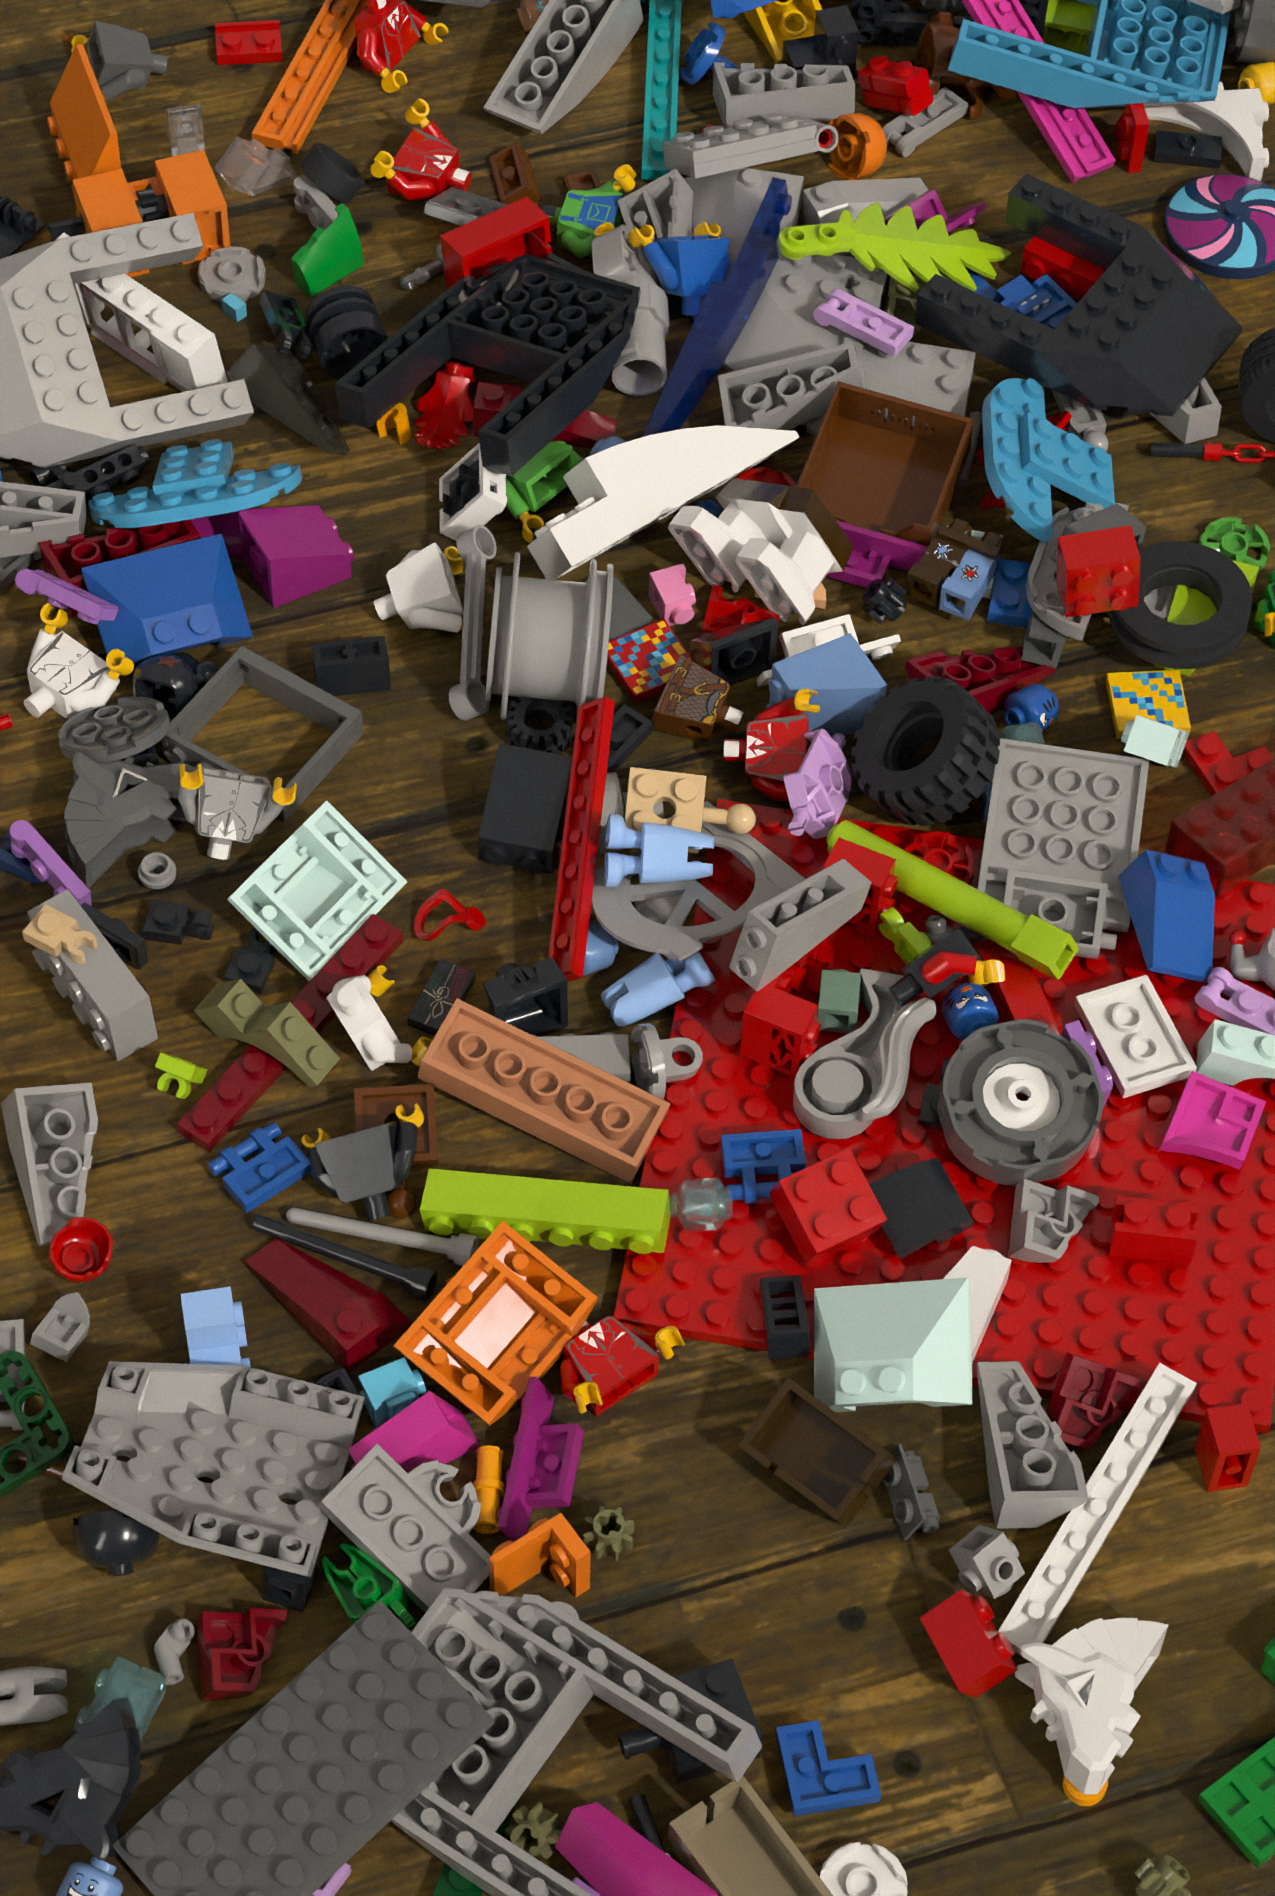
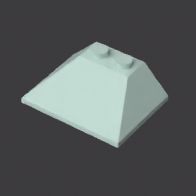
(317, 890)
(893, 1344)

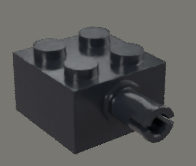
(719, 1684)

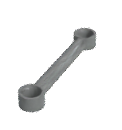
(475, 548)

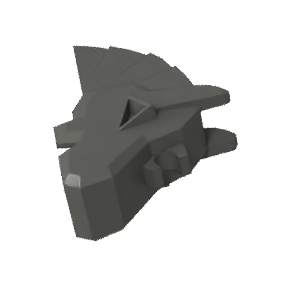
(118, 809)

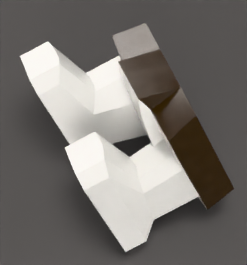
(772, 537)

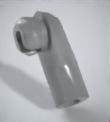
(170, 1648)

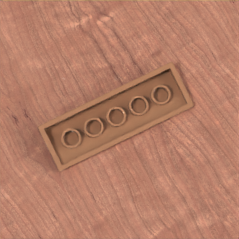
(543, 1090)

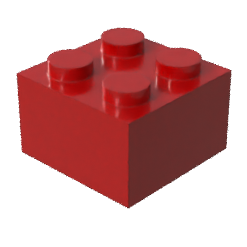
(1098, 571)
(827, 1206)

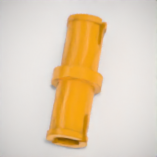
(489, 1488)

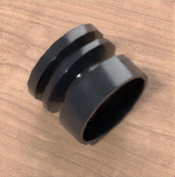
(343, 328)

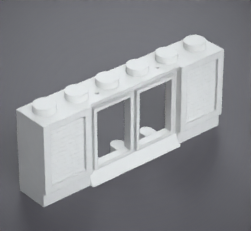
(182, 348)

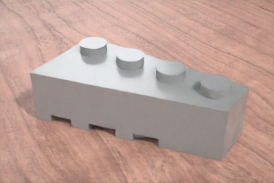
(810, 93)

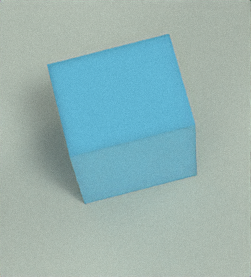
(234, 307)

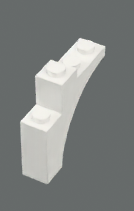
(1233, 116)

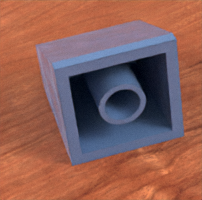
(844, 683)

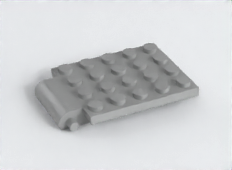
(1062, 835)

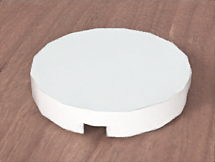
(864, 1872)

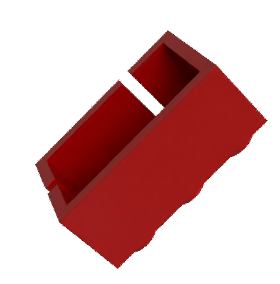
(495, 240)

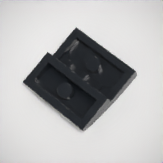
(920, 1206)

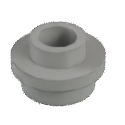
(157, 863)

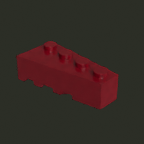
(68, 558)

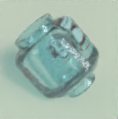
(702, 1204)

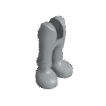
(25, 1706)

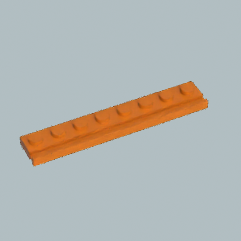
(310, 76)

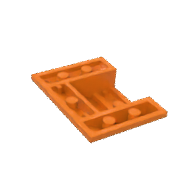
(497, 1324)

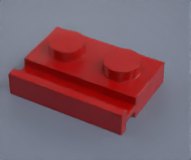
(248, 42)

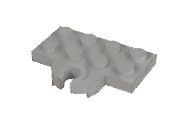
(410, 1525)

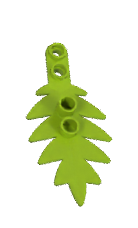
(897, 246)

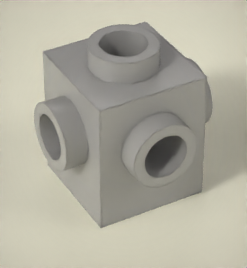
(987, 1562)

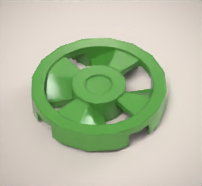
(1235, 544)

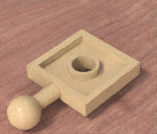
(686, 795)

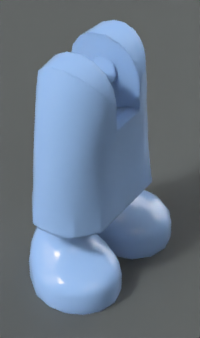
(662, 853)
(654, 986)

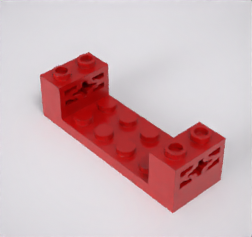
(782, 1027)

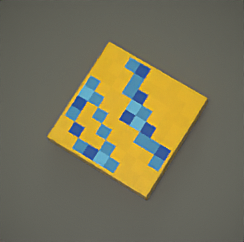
(1149, 695)

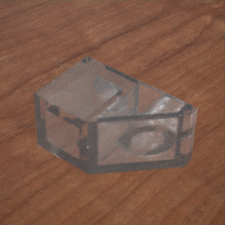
(184, 129)
(253, 167)

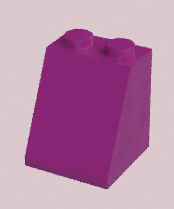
(293, 551)

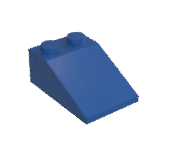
(1171, 913)

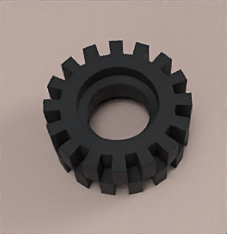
(542, 740)

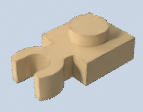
(56, 932)

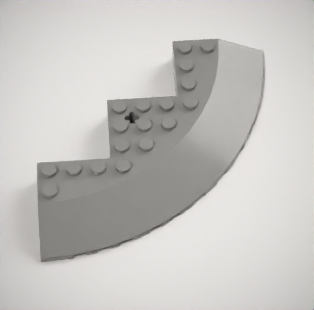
(783, 316)

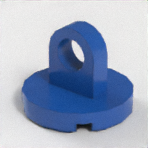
(703, 53)

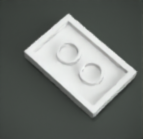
(1135, 1036)

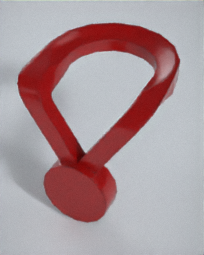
(471, 916)

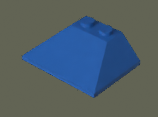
(170, 599)

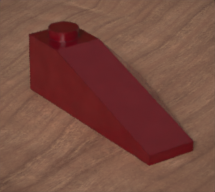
(582, 432)

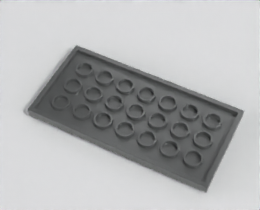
(310, 1771)

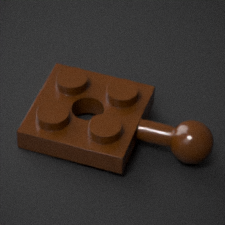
(377, 1106)

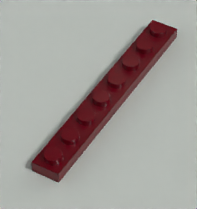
(257, 1070)

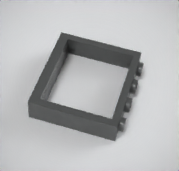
(284, 688)

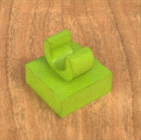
(180, 1070)

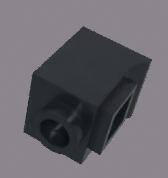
(288, 1588)

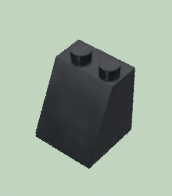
(525, 809)

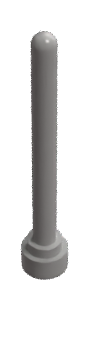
(456, 1248)

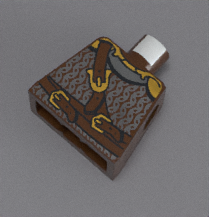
(694, 703)

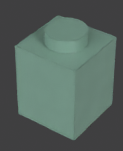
(838, 1000)

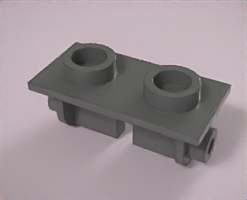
(910, 1508)

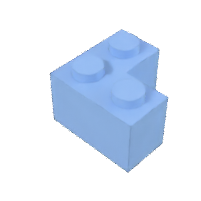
(214, 1327)

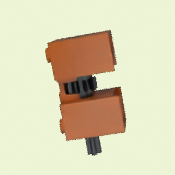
(180, 187)

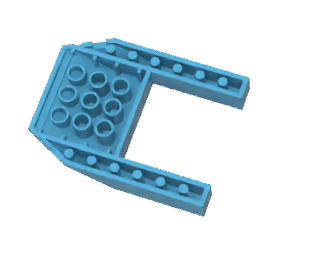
(1132, 56)

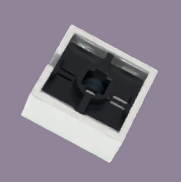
(470, 495)

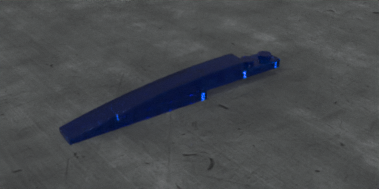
(723, 315)

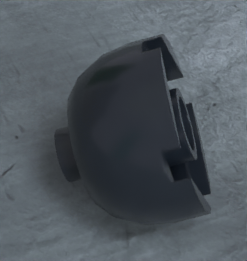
(113, 1541)

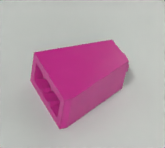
(421, 1434)

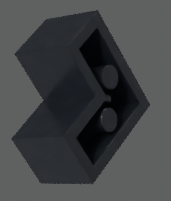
(832, 44)

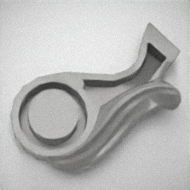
(864, 1071)

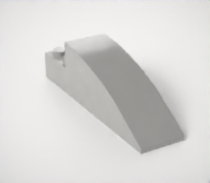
(563, 60)

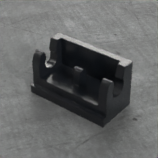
(352, 666)

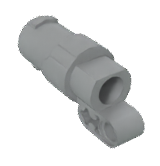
(643, 360)

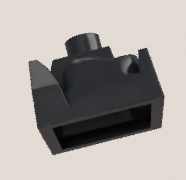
(529, 997)

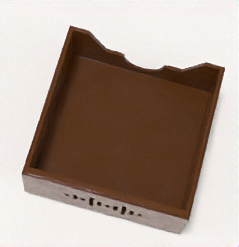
(884, 469)

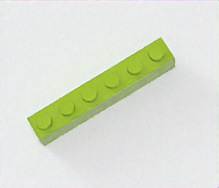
(547, 1210)

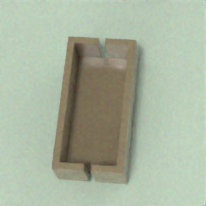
(742, 1847)

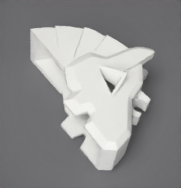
(1095, 1667)

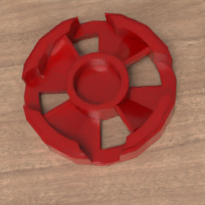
(930, 846)

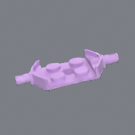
(820, 785)

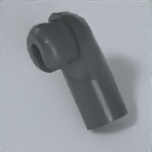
(937, 928)

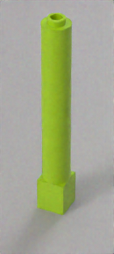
(1028, 937)

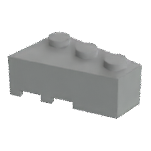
(661, 204)

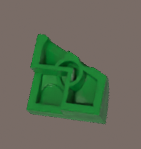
(328, 254)

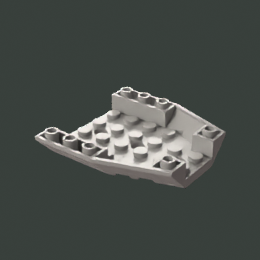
(231, 1423)

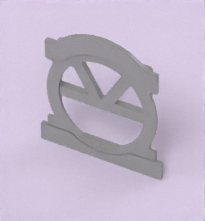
(675, 941)

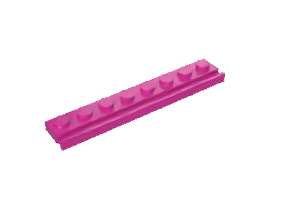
(1065, 128)

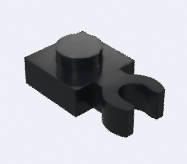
(252, 964)

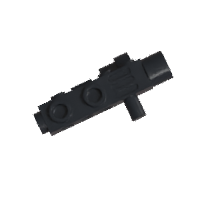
(98, 477)

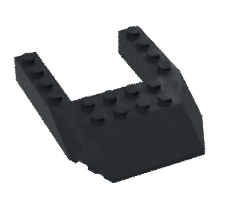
(522, 321)
(1130, 341)

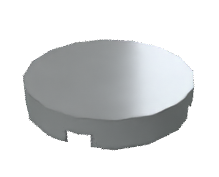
(233, 272)

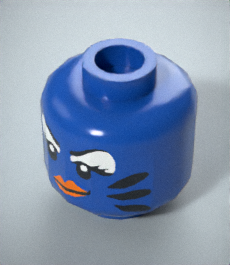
(1031, 705)
(968, 1009)

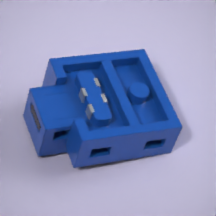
(1041, 302)

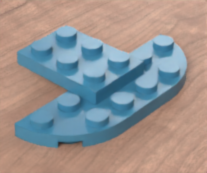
(1030, 453)
(194, 486)

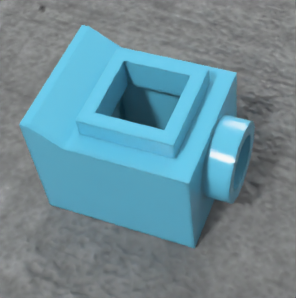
(390, 1390)

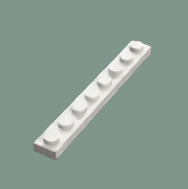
(1091, 1522)

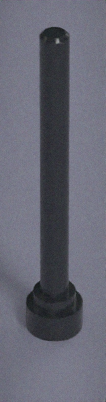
(418, 1281)

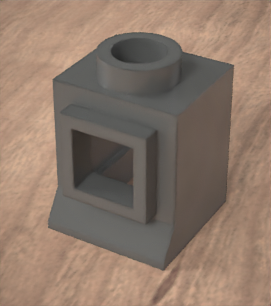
(1041, 643)

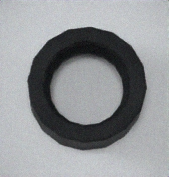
(331, 172)

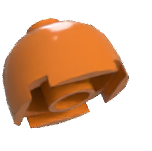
(859, 147)

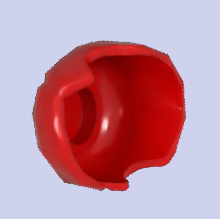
(81, 1250)

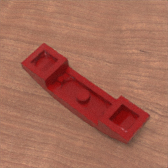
(1020, 991)

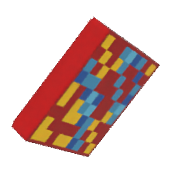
(645, 659)

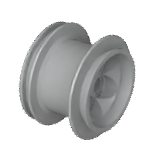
(549, 637)

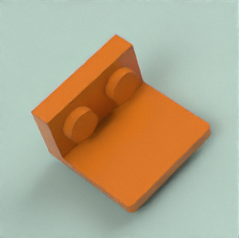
(546, 1545)

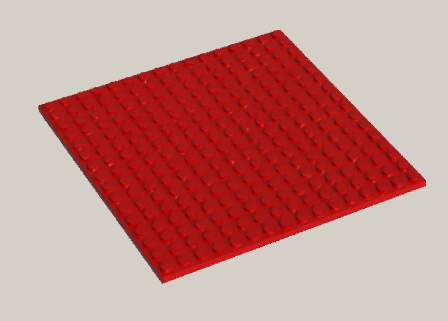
(1121, 1312)

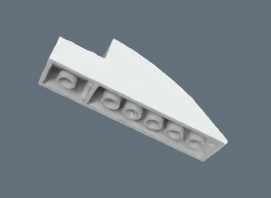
(643, 483)

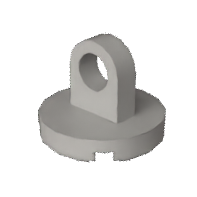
(654, 1061)

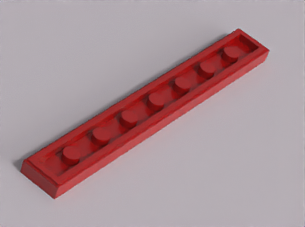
(581, 837)

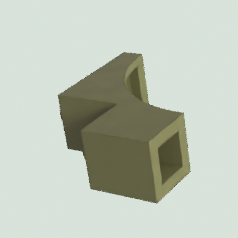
(278, 1029)

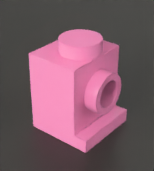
(671, 595)

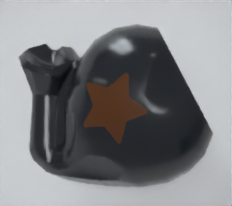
(172, 679)

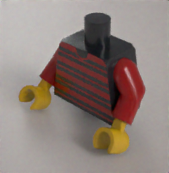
(943, 964)

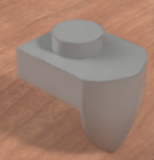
(63, 1327)

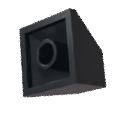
(737, 650)

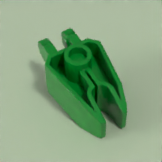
(368, 1586)

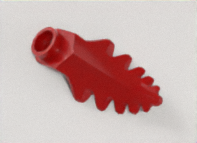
(446, 407)

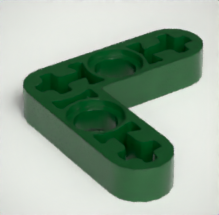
(30, 1442)

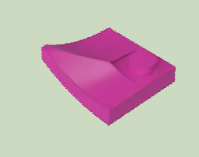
(1213, 1121)

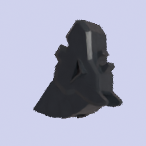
(91, 1775)

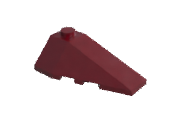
(985, 677)
(333, 1307)

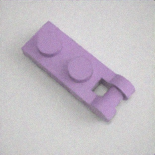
(864, 322)
(1245, 1007)

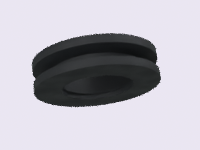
(1186, 645)

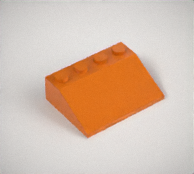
(82, 121)

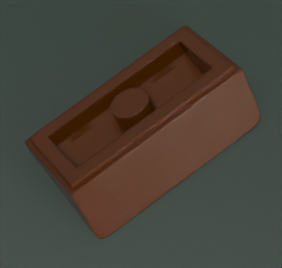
(514, 175)

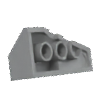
(827, 201)
(51, 1149)

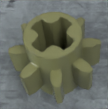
(608, 1533)
(535, 1830)
(1162, 1877)

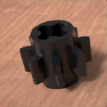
(884, 600)

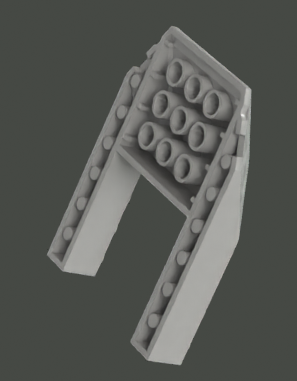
(49, 375)
(534, 1677)

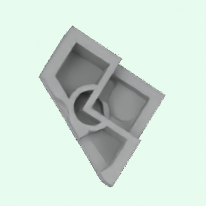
(1046, 1220)

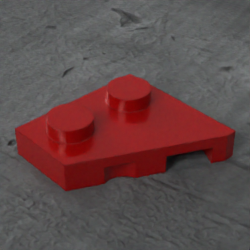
(1131, 135)

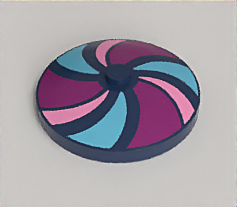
(1223, 226)

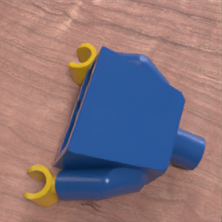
(686, 262)

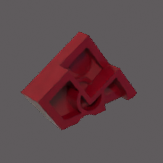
(1089, 1399)
(235, 1650)

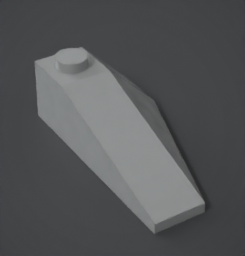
(1026, 1459)

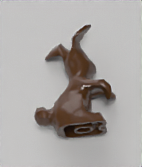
(934, 54)

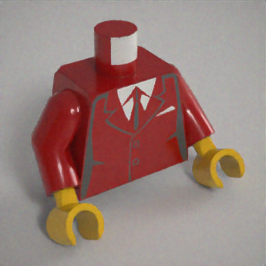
(387, 33)
(424, 163)
(774, 744)
(612, 1361)

